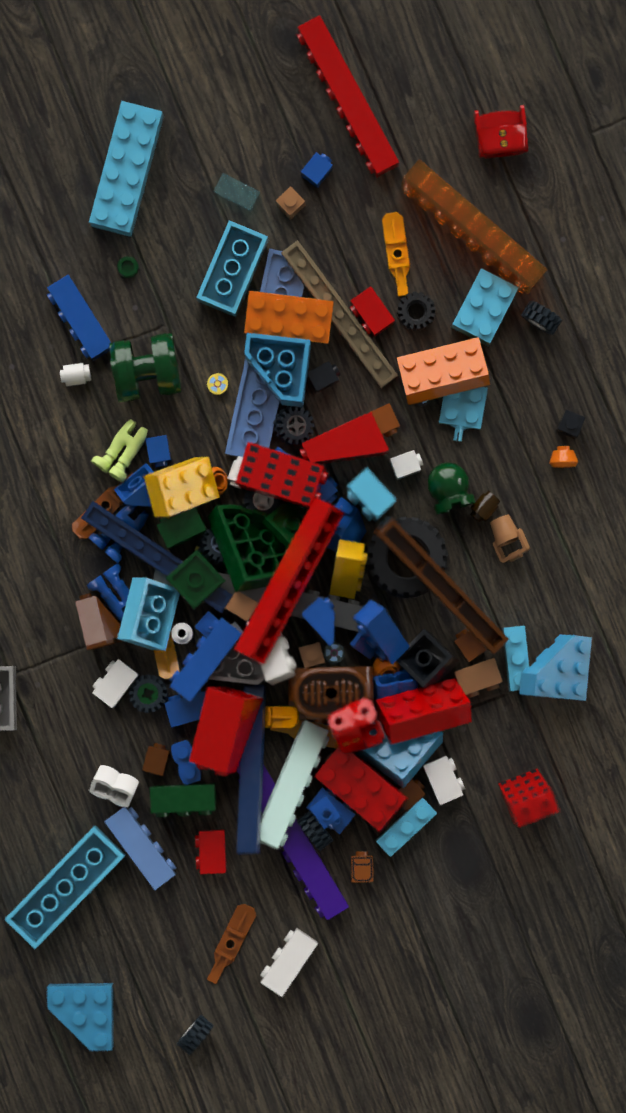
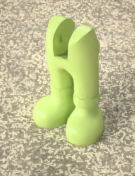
(121, 439)

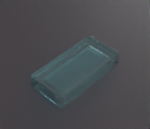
(236, 192)

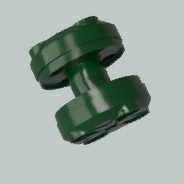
(130, 370)

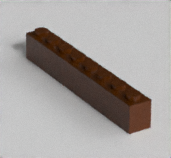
(441, 585)

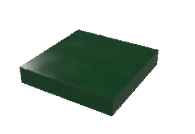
(195, 579)

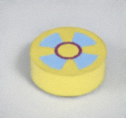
(217, 384)

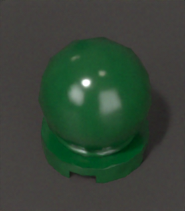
(449, 486)

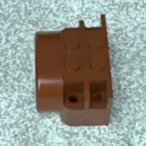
(309, 685)

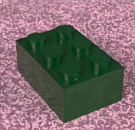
(183, 799)

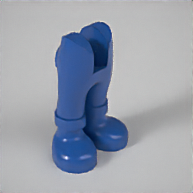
(114, 550)
(112, 575)

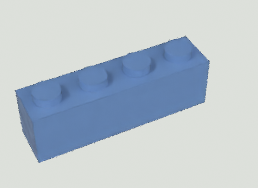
(140, 847)

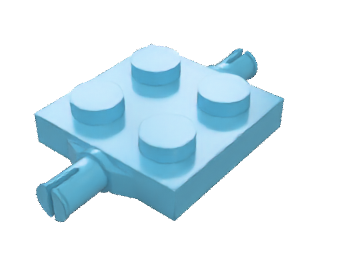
(464, 410)

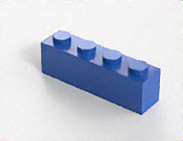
(80, 317)
(205, 660)

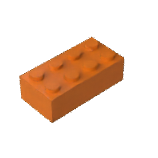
(289, 316)
(443, 371)

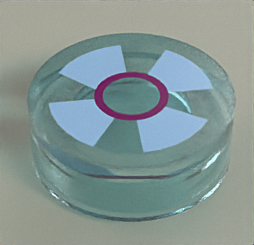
(334, 653)

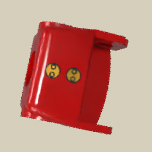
(501, 133)
(353, 725)

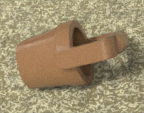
(506, 533)

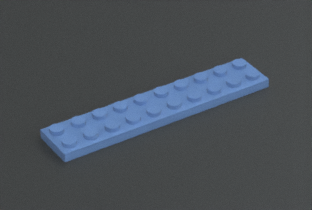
(255, 402)

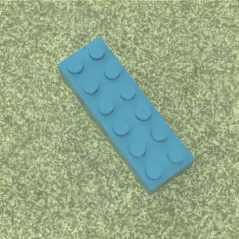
(126, 168)
(65, 887)

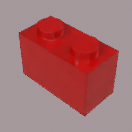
(371, 311)
(212, 851)

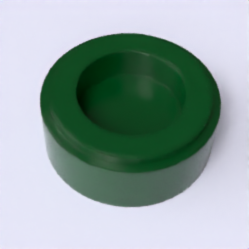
(127, 267)

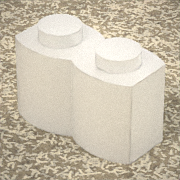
(114, 786)

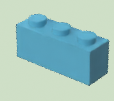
(515, 655)
(406, 827)

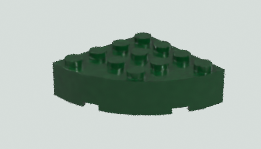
(246, 546)

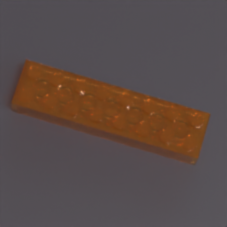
(473, 227)

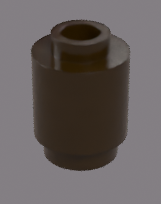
(484, 506)

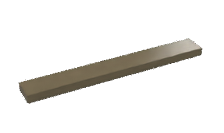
(341, 316)

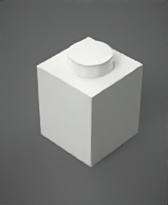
(406, 464)

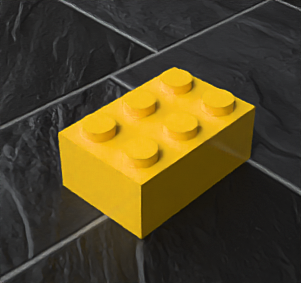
(181, 486)

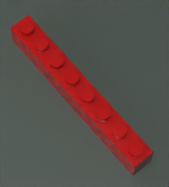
(348, 96)
(289, 581)

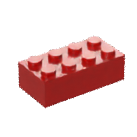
(423, 711)
(362, 788)

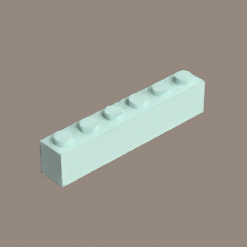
(291, 783)

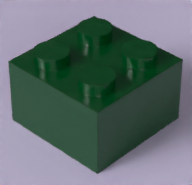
(181, 528)

